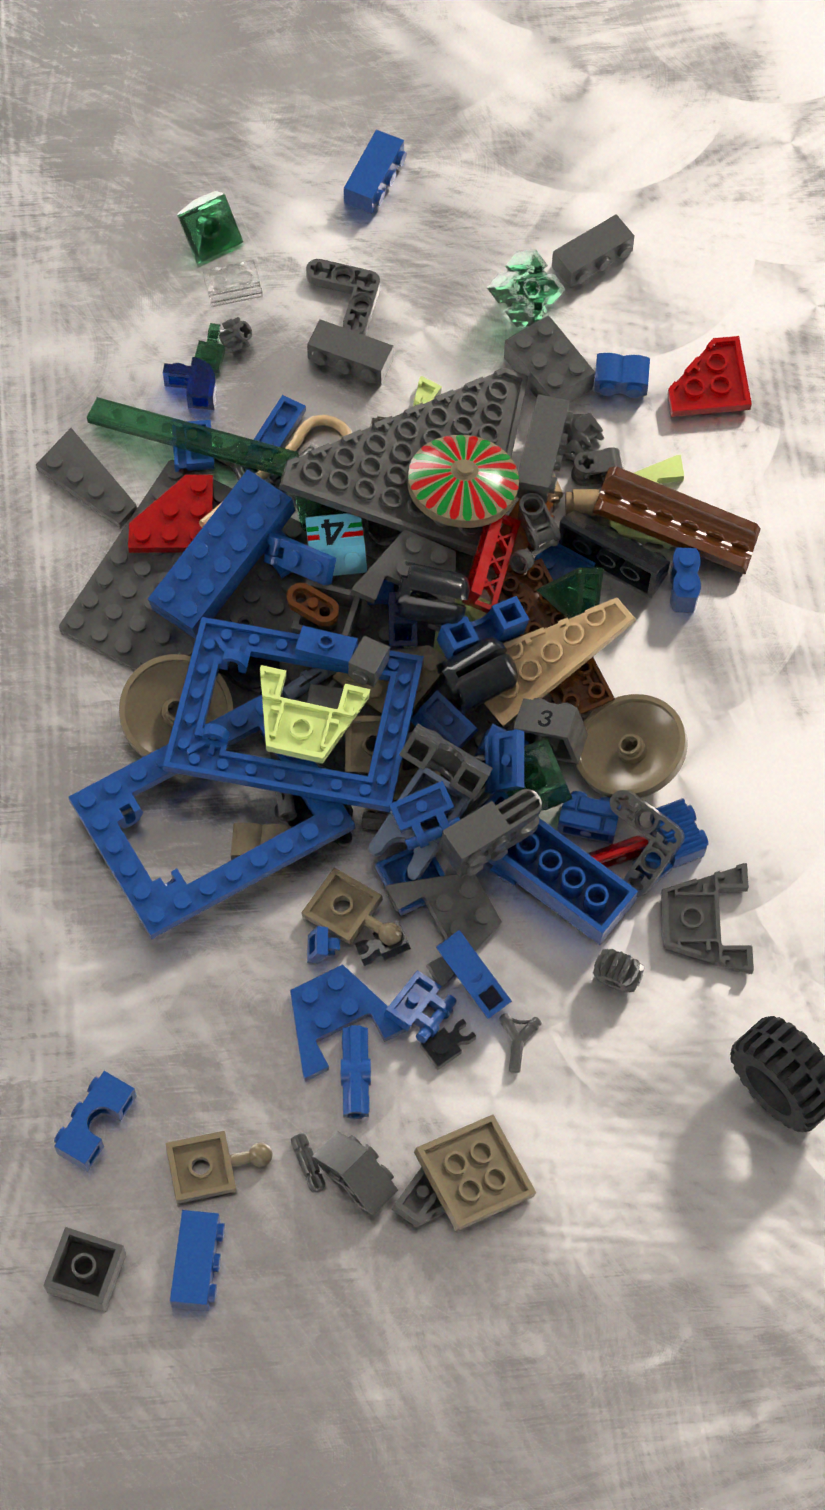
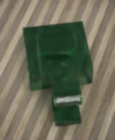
(212, 351)

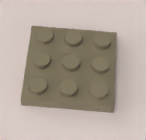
(474, 1172)

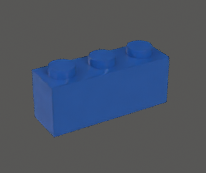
(374, 171)
(196, 1260)

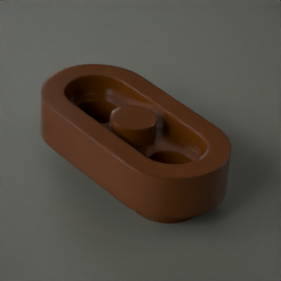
(315, 604)

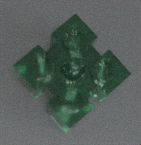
(526, 288)

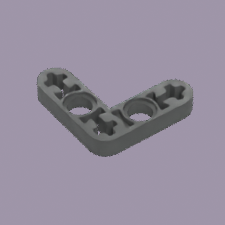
(359, 291)
(657, 842)

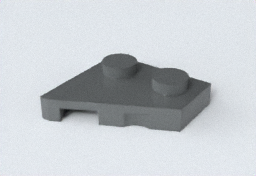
(419, 1201)

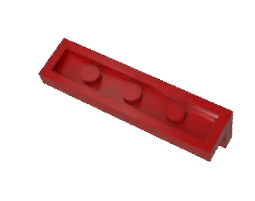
(484, 559)

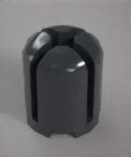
(432, 581)
(478, 674)

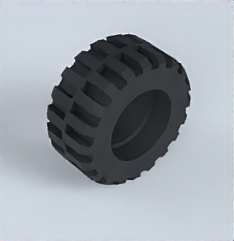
(782, 1072)

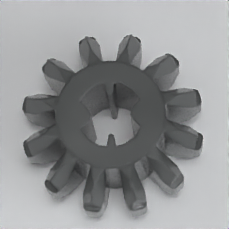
(618, 970)

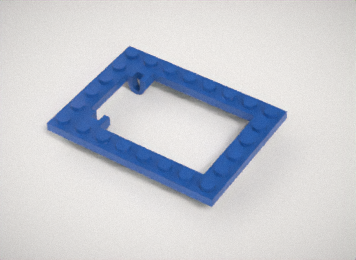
(195, 755)
(168, 904)

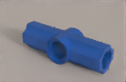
(355, 1072)

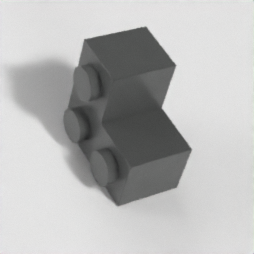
(357, 1171)

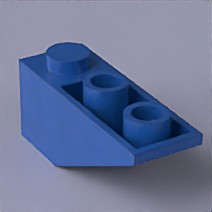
(473, 974)

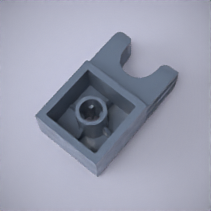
(390, 833)

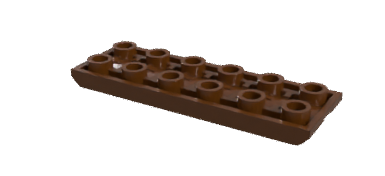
(677, 519)
(584, 687)

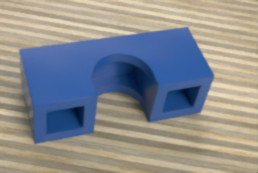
(502, 622)
(105, 1097)

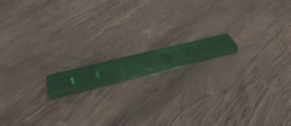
(190, 436)

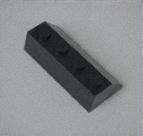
(619, 556)

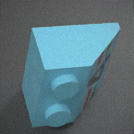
(340, 537)

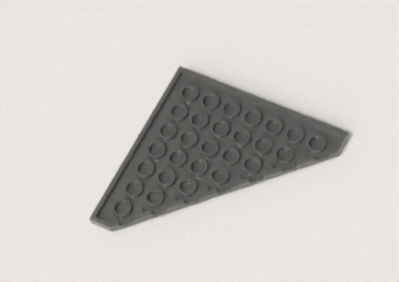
(371, 466)

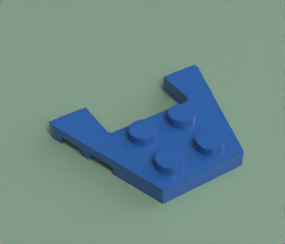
(327, 1007)

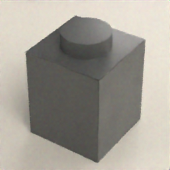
(368, 661)

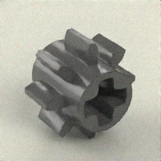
(235, 334)

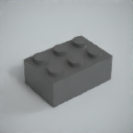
(549, 361)

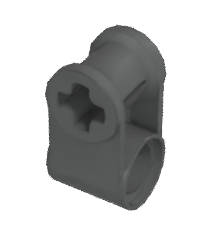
(595, 465)
(538, 525)

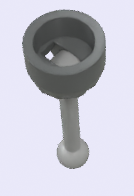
(523, 559)

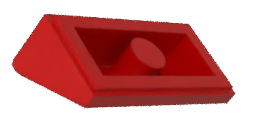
(620, 851)

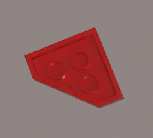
(712, 381)
(172, 518)

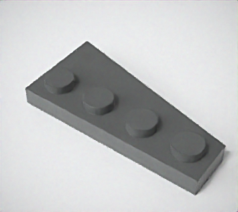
(85, 477)

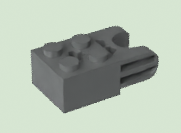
(490, 832)

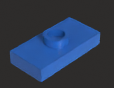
(325, 646)

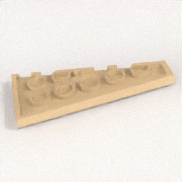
(554, 653)

